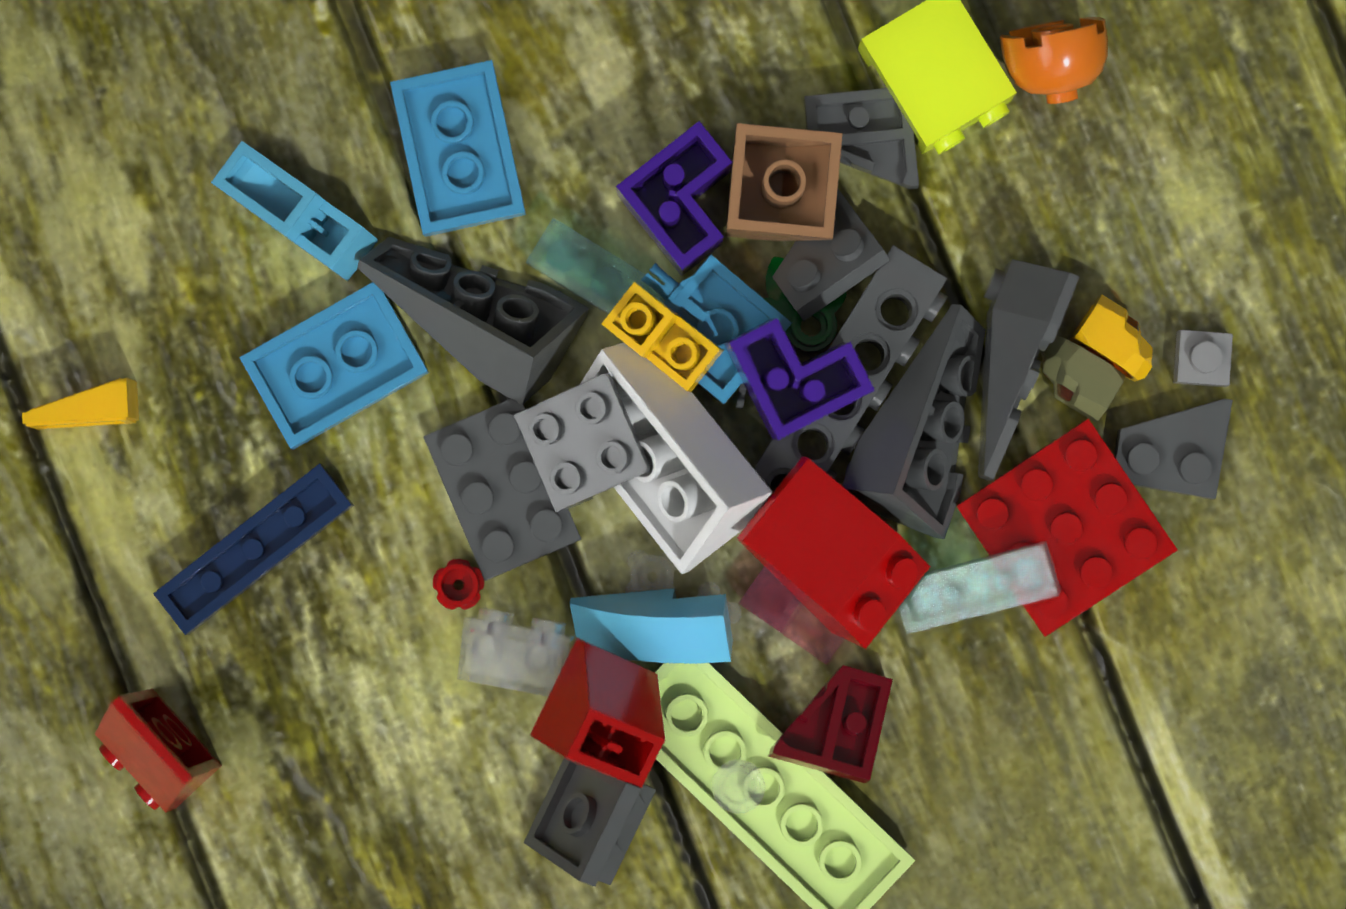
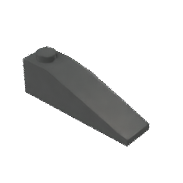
(1019, 323)
(491, 326)
(912, 445)

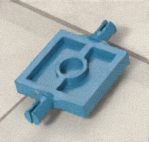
(720, 309)

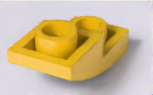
(662, 337)

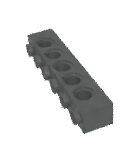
(898, 279)

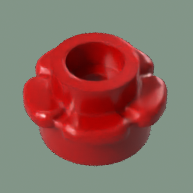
(444, 584)

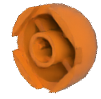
(1056, 57)

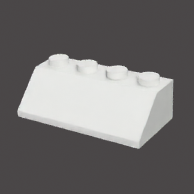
(697, 479)

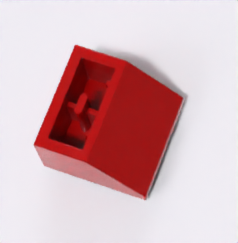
(604, 714)

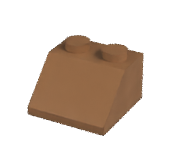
(783, 183)

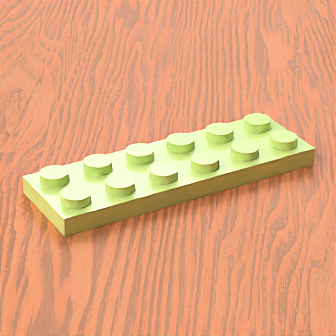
(804, 822)

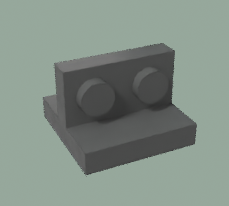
(588, 822)

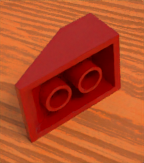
(833, 553)
(155, 749)

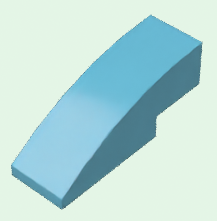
(294, 210)
(656, 626)

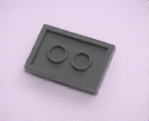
(498, 491)

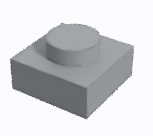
(1203, 358)

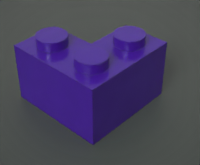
(665, 193)
(790, 391)

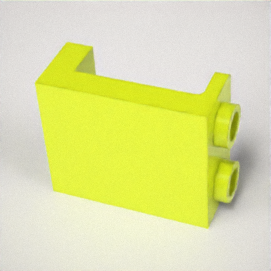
(939, 72)

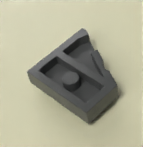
(873, 131)
(825, 269)
(1177, 451)

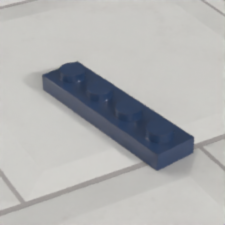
(253, 549)

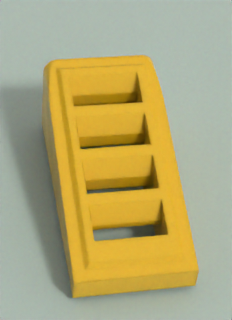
(98, 406)

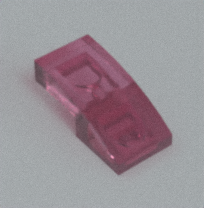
(785, 613)

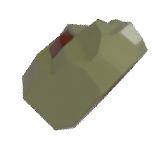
(1080, 378)

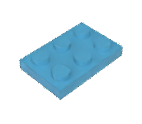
(458, 148)
(334, 365)

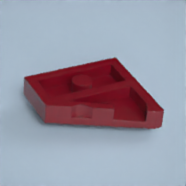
(839, 726)

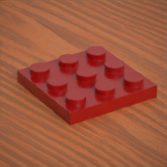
(1084, 511)

